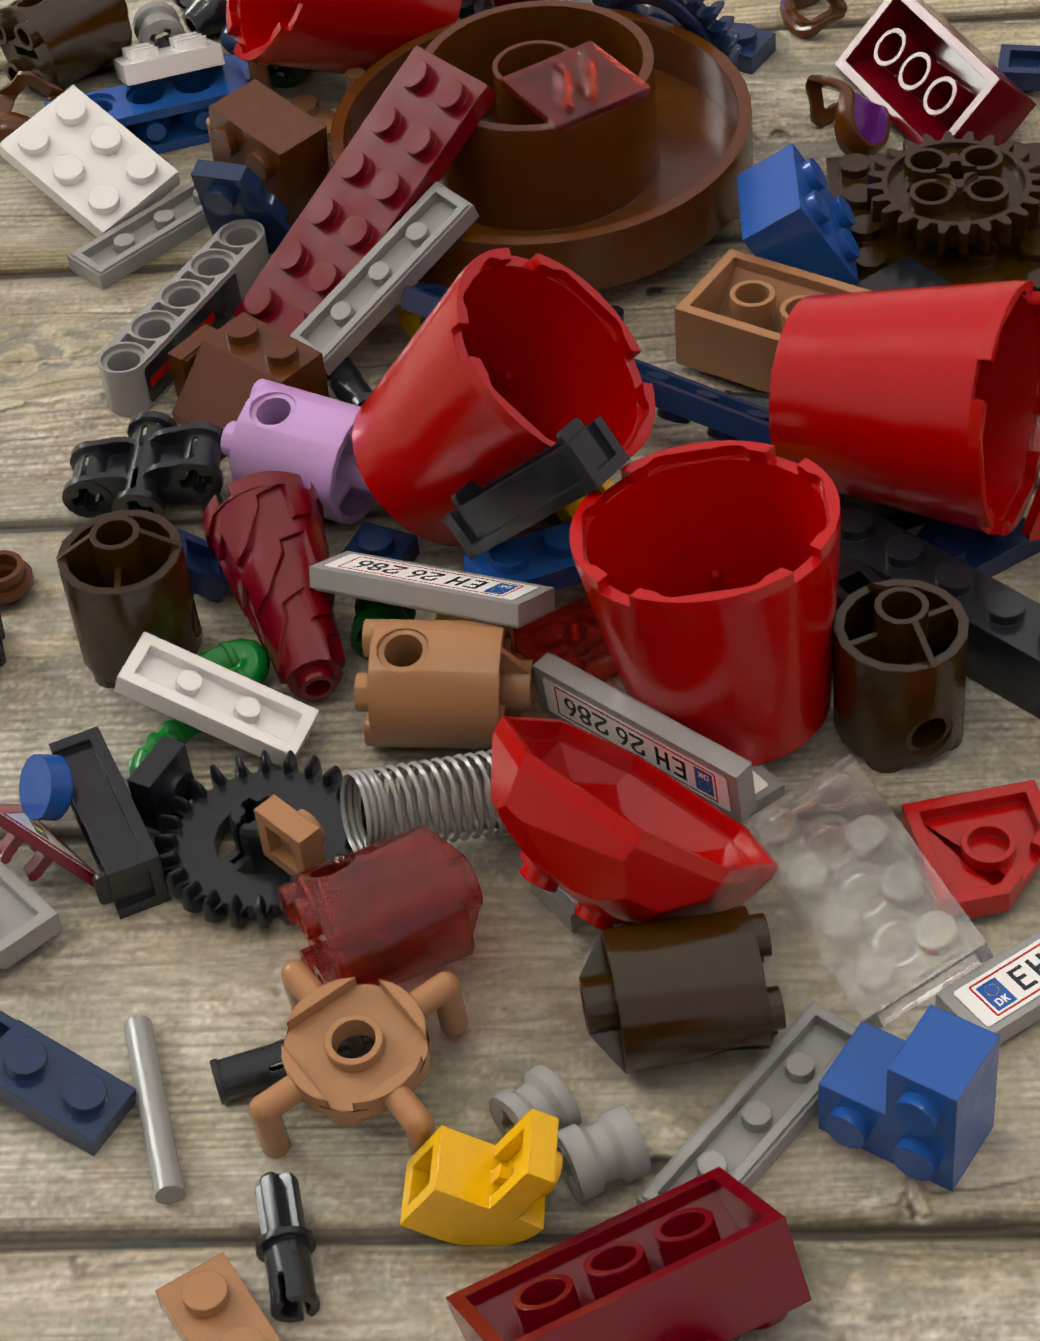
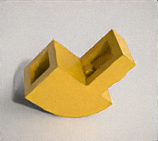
(482, 1190)

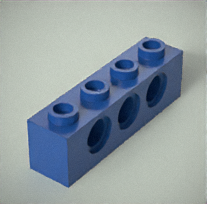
(172, 109)

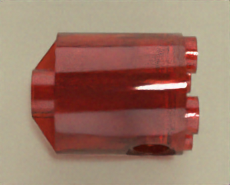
(386, 909)

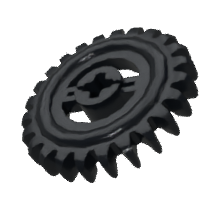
(245, 879)

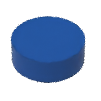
(45, 787)

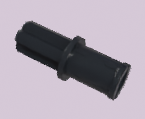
(286, 1247)

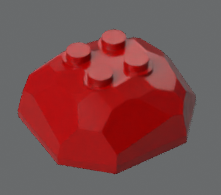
(616, 828)

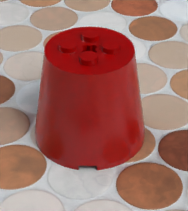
(331, 32)
(492, 383)
(916, 398)
(718, 589)

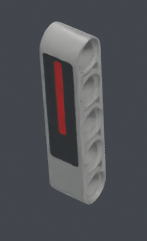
(203, 292)

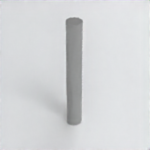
(153, 1110)

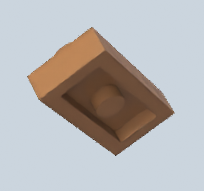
(214, 1305)

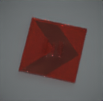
(575, 86)

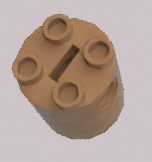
(440, 682)

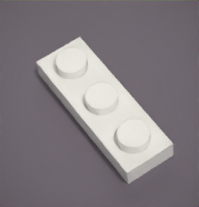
(215, 699)

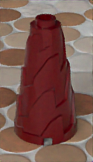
(265, 547)

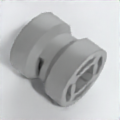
(603, 1153)

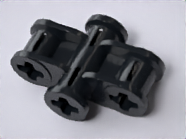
(146, 468)

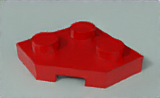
(980, 843)

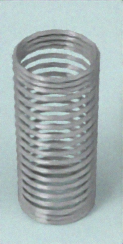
(381, 807)

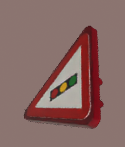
(39, 839)

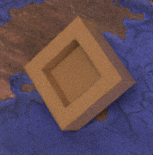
(289, 836)

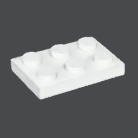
(185, 54)
(88, 162)

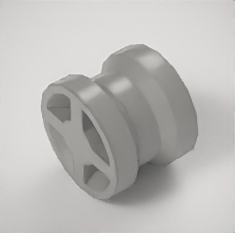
(156, 19)
(539, 1090)

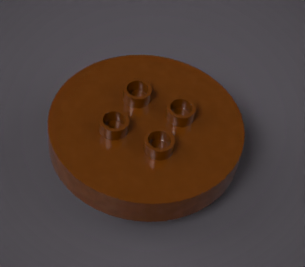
(605, 194)

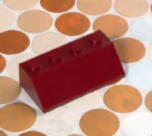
(931, 76)
(673, 1269)

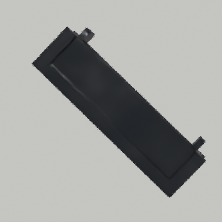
(535, 488)
(112, 827)

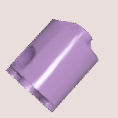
(303, 436)

